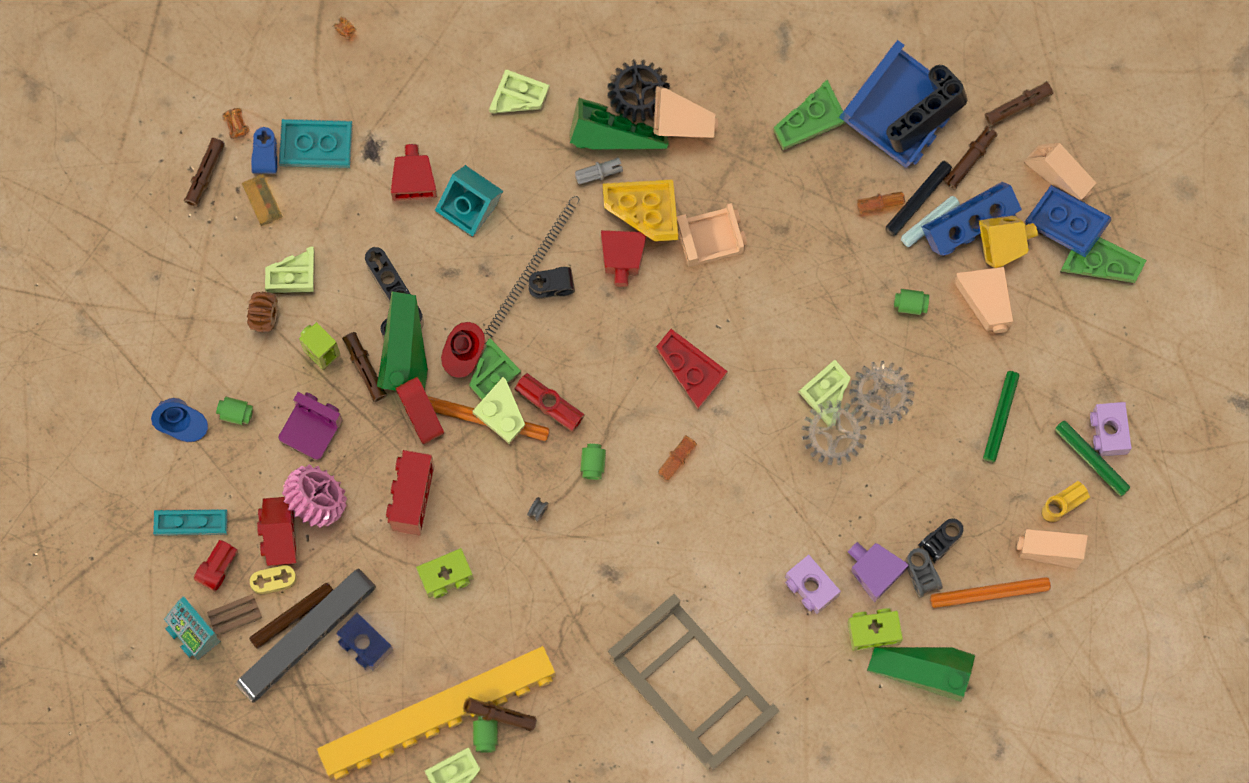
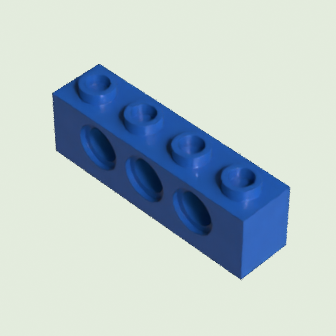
(938, 229)

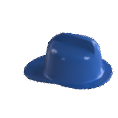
(179, 420)

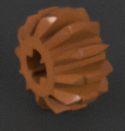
(262, 311)

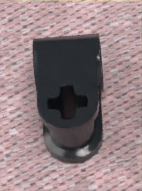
(554, 282)
(938, 541)

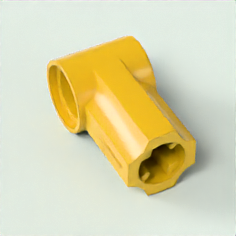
(1065, 501)

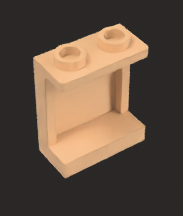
(711, 236)

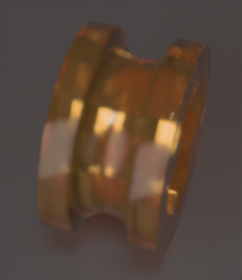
(344, 28)

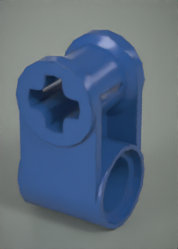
(264, 155)

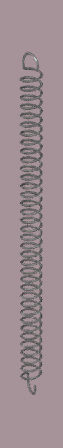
(522, 277)

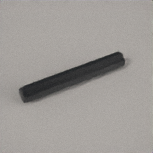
(918, 198)

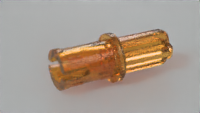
(880, 202)
(677, 458)

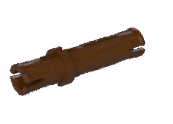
(1042, 91)
(976, 150)
(203, 174)
(360, 358)
(490, 711)

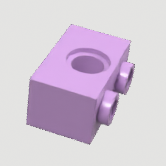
(1116, 416)
(806, 571)

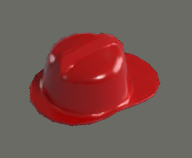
(462, 349)

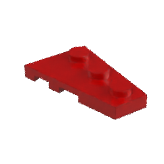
(691, 367)

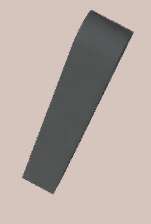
(305, 635)

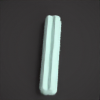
(916, 231)

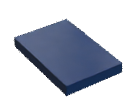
(1068, 220)

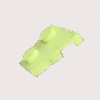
(518, 94)
(291, 274)
(826, 386)
(501, 412)
(455, 769)

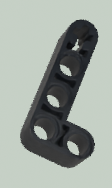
(905, 133)
(386, 270)

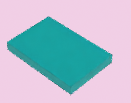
(315, 143)

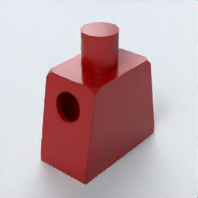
(412, 176)
(622, 254)

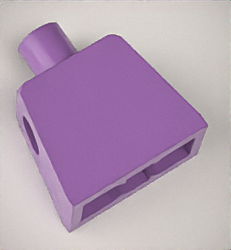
(876, 569)

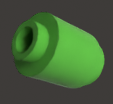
(911, 301)
(234, 411)
(593, 462)
(485, 735)

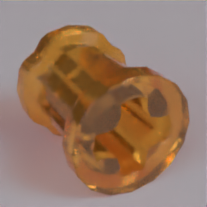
(235, 123)

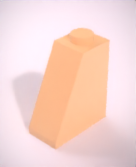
(681, 117)
(1061, 170)
(987, 296)
(1052, 547)

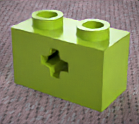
(319, 345)
(456, 567)
(887, 635)

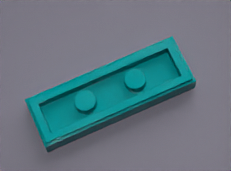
(190, 522)

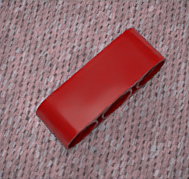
(420, 410)

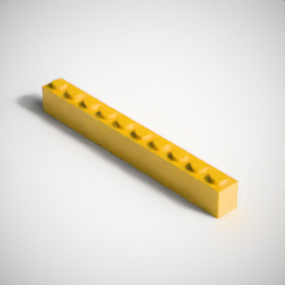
(435, 713)

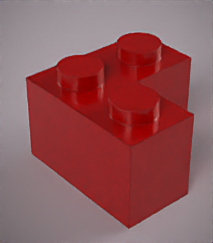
(277, 529)

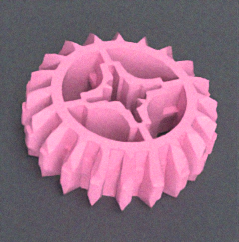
(314, 496)

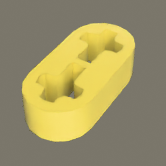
(273, 573)

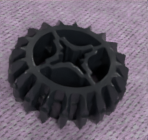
(629, 92)

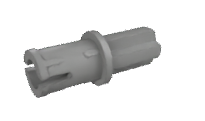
(598, 171)

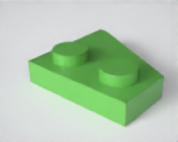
(491, 368)

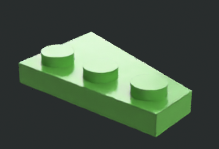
(813, 117)
(1105, 261)

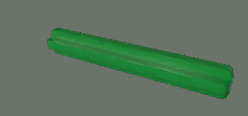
(1001, 416)
(1099, 465)

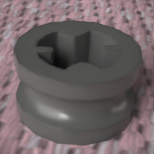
(537, 509)

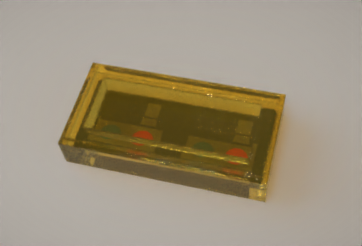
(262, 199)

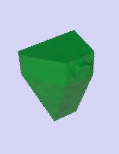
(600, 129)
(403, 344)
(933, 669)

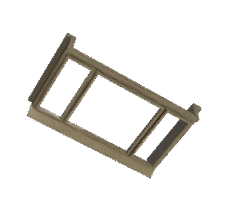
(637, 679)

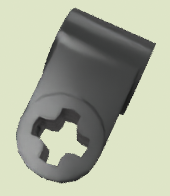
(923, 574)

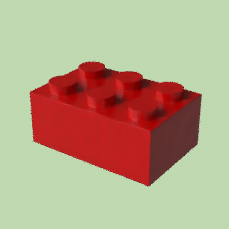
(410, 492)

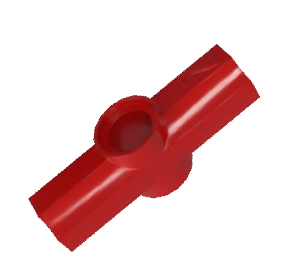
(562, 410)

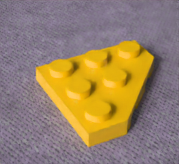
(645, 206)

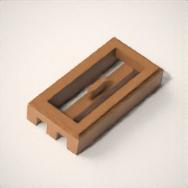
(211, 614)

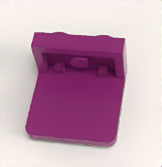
(310, 426)

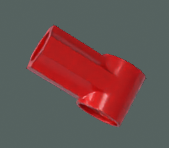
(212, 572)

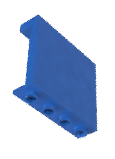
(886, 95)

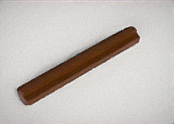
(290, 616)

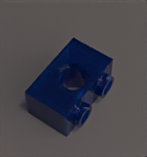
(359, 628)

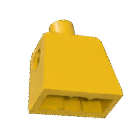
(1005, 239)

